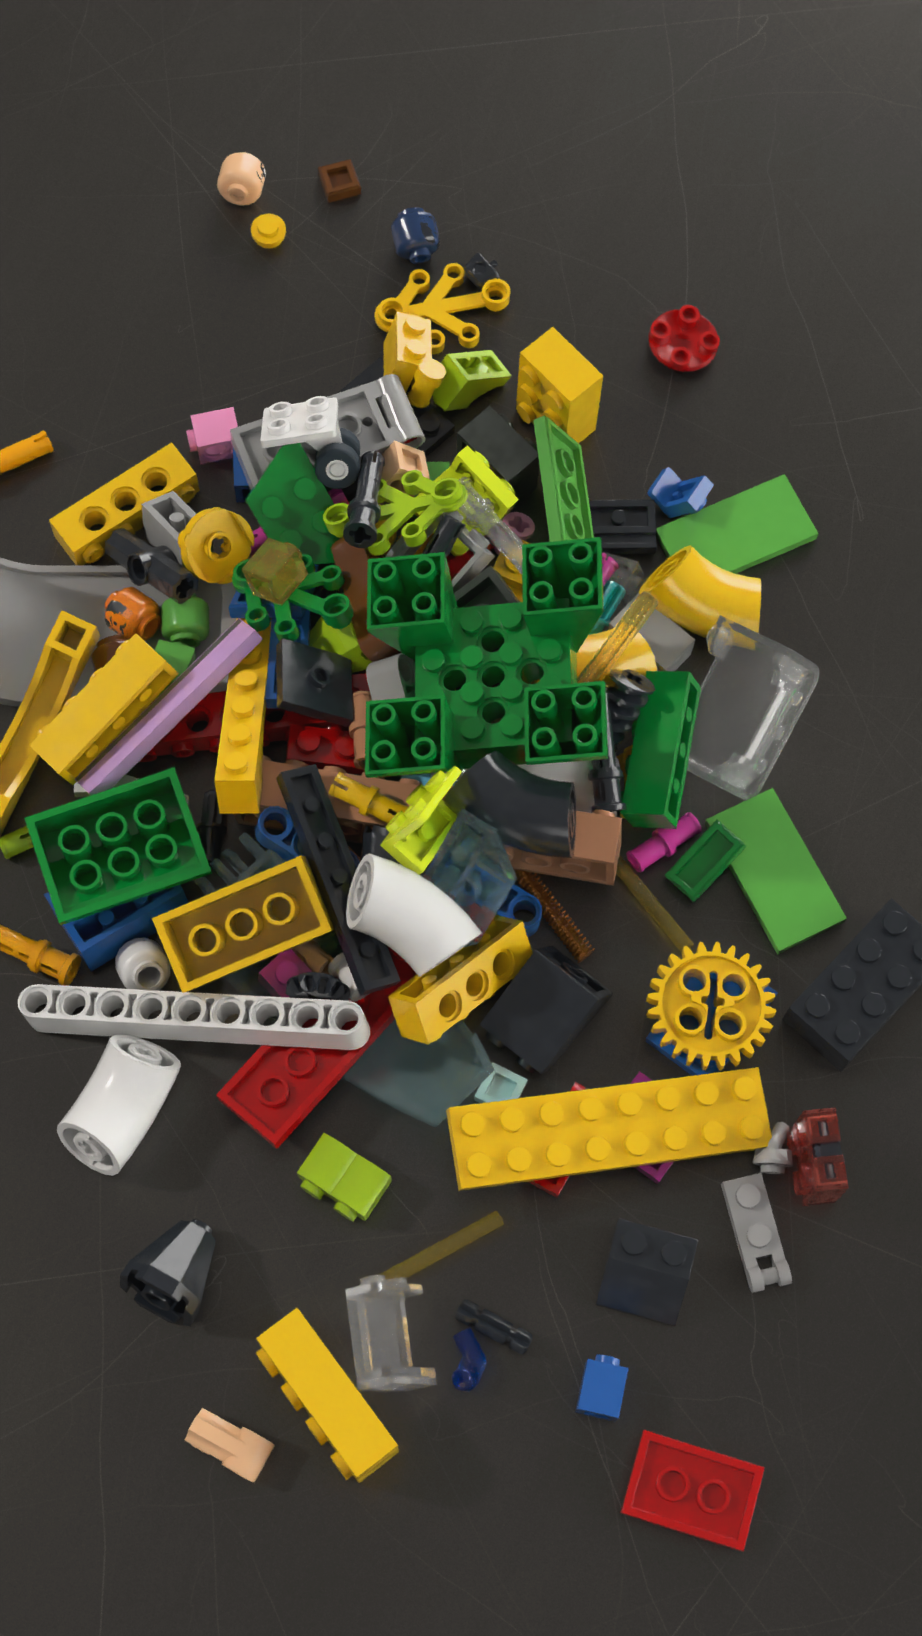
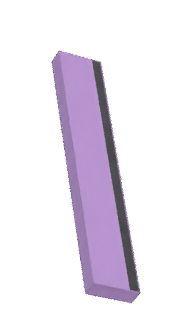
(169, 708)

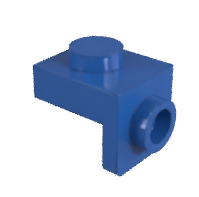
(679, 496)

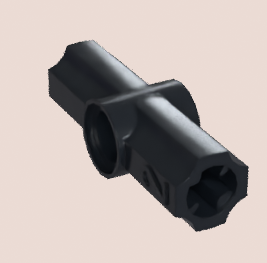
(151, 565)

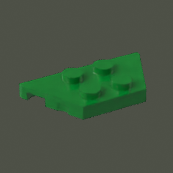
(292, 504)

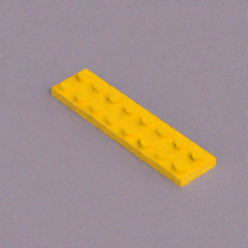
(608, 1128)

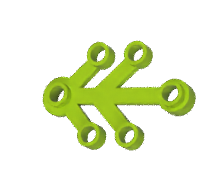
(440, 497)

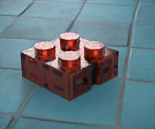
(819, 1157)

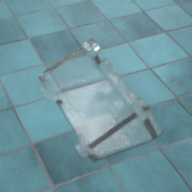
(747, 707)

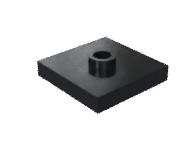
(314, 682)

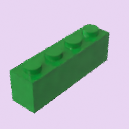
(661, 751)

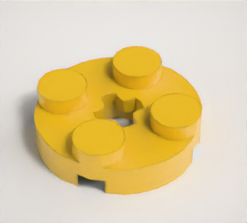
(197, 540)

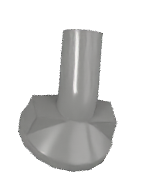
(774, 1158)

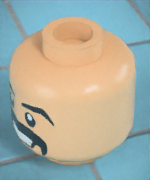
(241, 178)

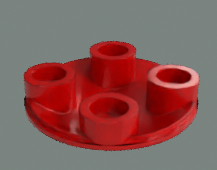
(683, 339)

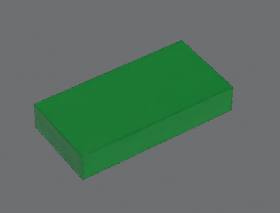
(705, 861)

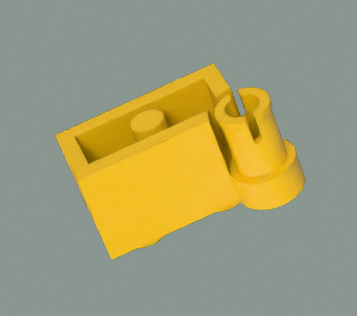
(410, 357)

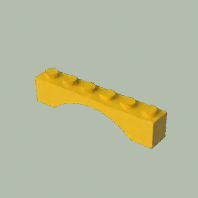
(51, 686)
(242, 733)

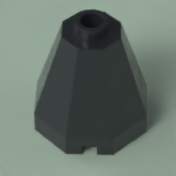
(172, 1272)

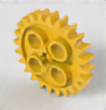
(746, 1010)

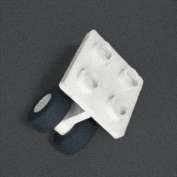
(317, 424)

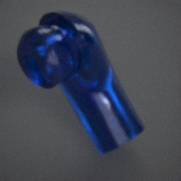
(472, 1362)

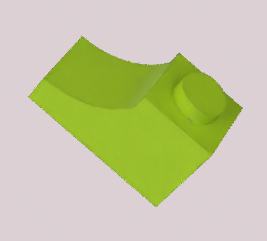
(469, 377)

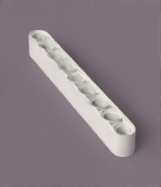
(209, 1025)

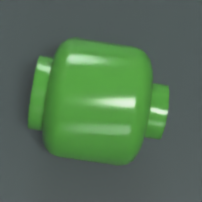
(185, 621)

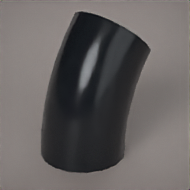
(523, 807)

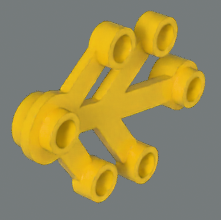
(438, 308)

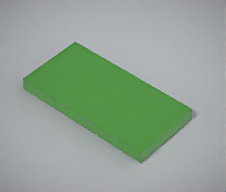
(563, 483)
(743, 527)
(779, 873)

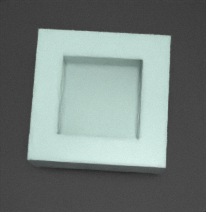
(500, 1086)

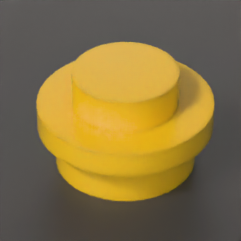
(268, 230)

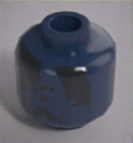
(415, 235)

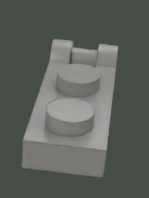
(755, 1231)

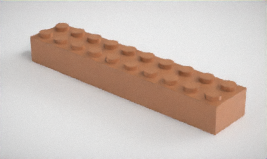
(596, 832)

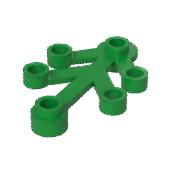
(334, 608)

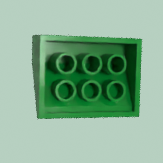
(117, 846)

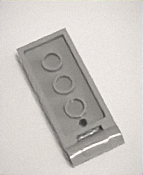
(373, 412)

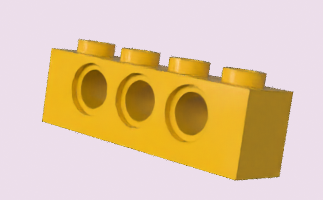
(103, 505)
(459, 984)

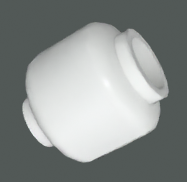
(142, 965)

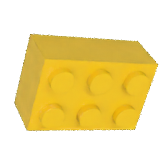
(558, 384)

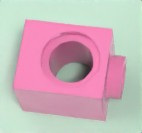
(212, 435)

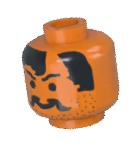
(131, 613)

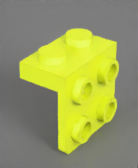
(485, 482)
(422, 828)

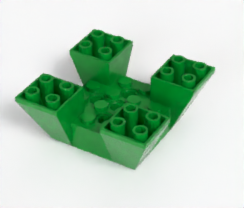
(452, 647)

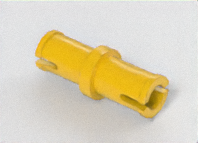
(365, 799)

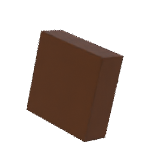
(339, 180)

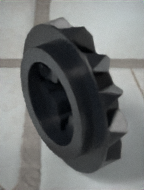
(317, 986)

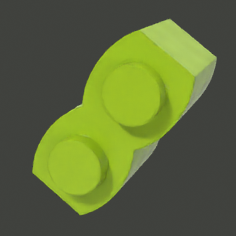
(344, 1178)

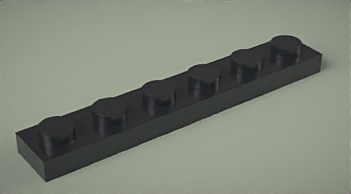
(333, 872)

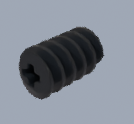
(626, 699)

